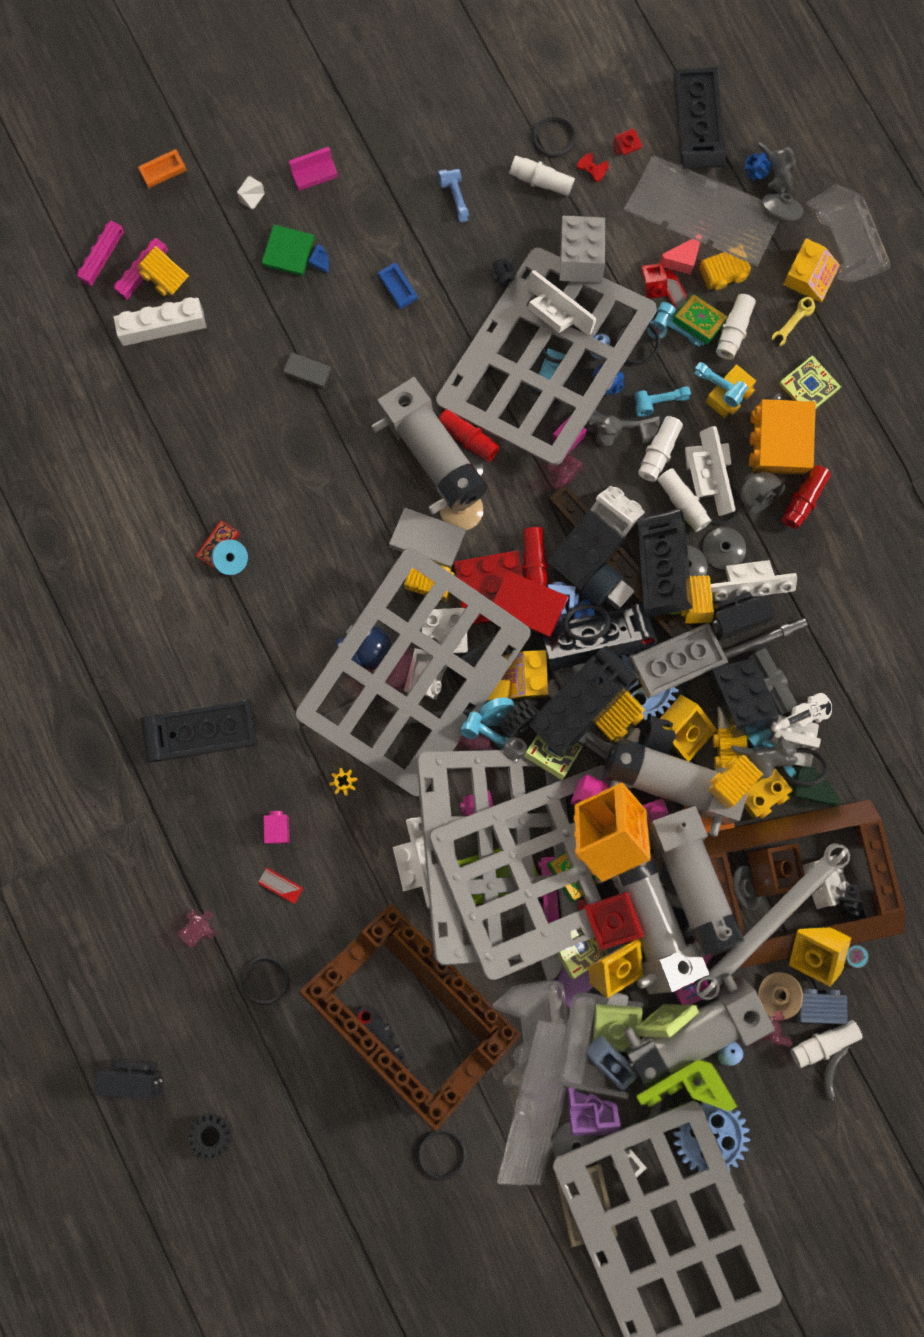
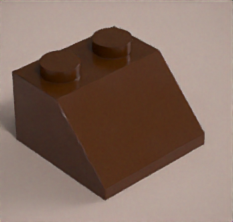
(776, 869)

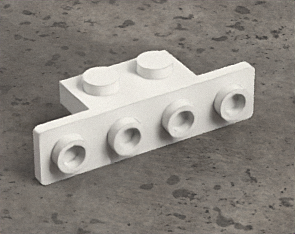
(556, 307)
(710, 472)
(753, 578)
(411, 859)

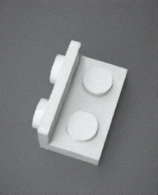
(417, 666)

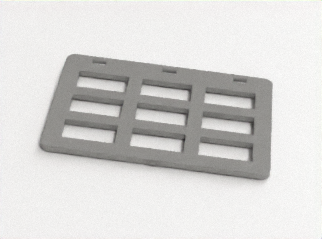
(486, 345)
(476, 688)
(437, 813)
(545, 938)
(598, 1235)

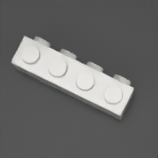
(159, 321)

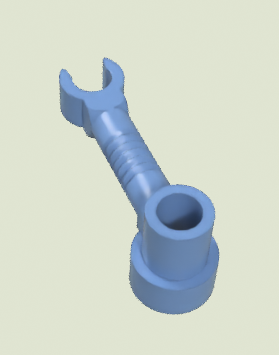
(451, 180)

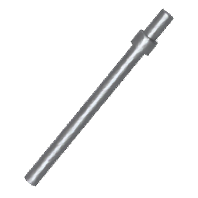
(784, 631)

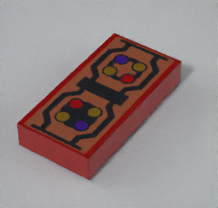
(220, 533)

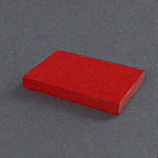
(531, 603)

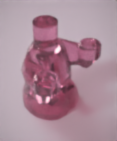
(566, 472)
(481, 743)
(197, 928)
(775, 1036)

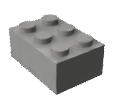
(582, 249)

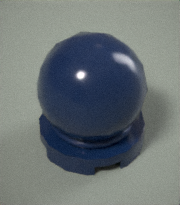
(372, 648)

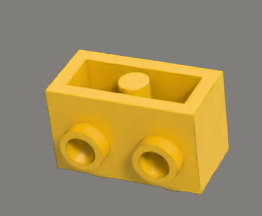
(765, 794)

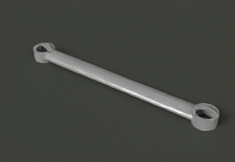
(772, 920)

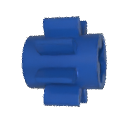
(757, 166)

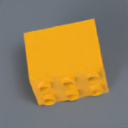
(783, 437)
(611, 832)

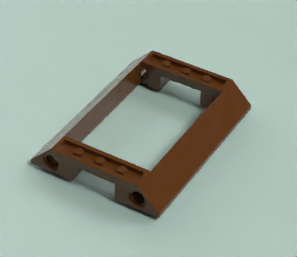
(869, 836)
(445, 982)

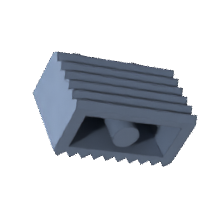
(823, 1007)
(611, 1062)

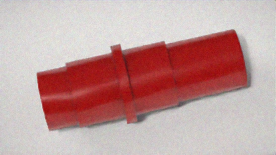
(469, 436)
(805, 498)
(535, 556)

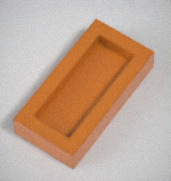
(162, 168)

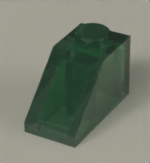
(820, 793)

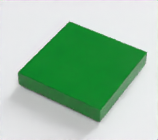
(288, 250)

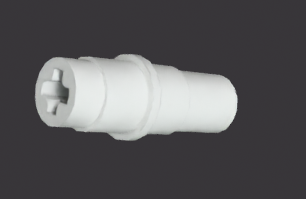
(541, 175)
(735, 328)
(660, 449)
(684, 498)
(825, 1044)

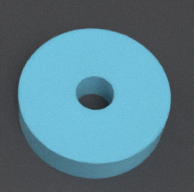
(219, 559)
(494, 710)

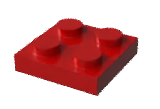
(614, 921)

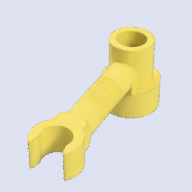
(801, 311)

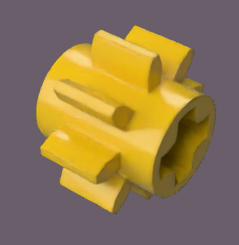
(343, 775)

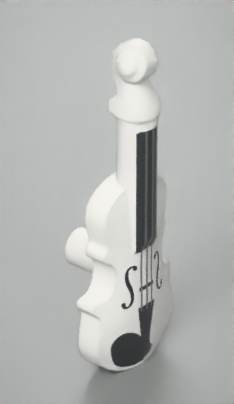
(817, 709)

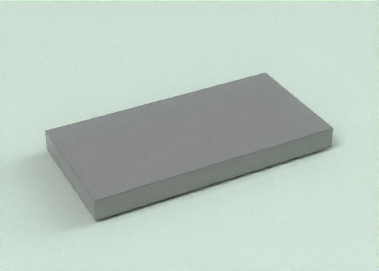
(678, 660)

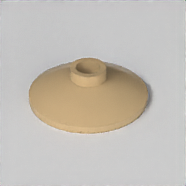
(465, 519)
(771, 990)

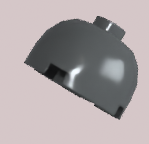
(759, 490)

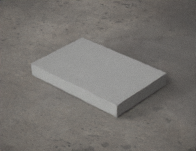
(429, 536)

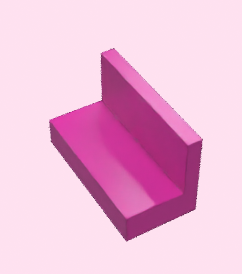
(313, 169)

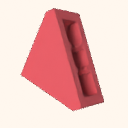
(681, 257)

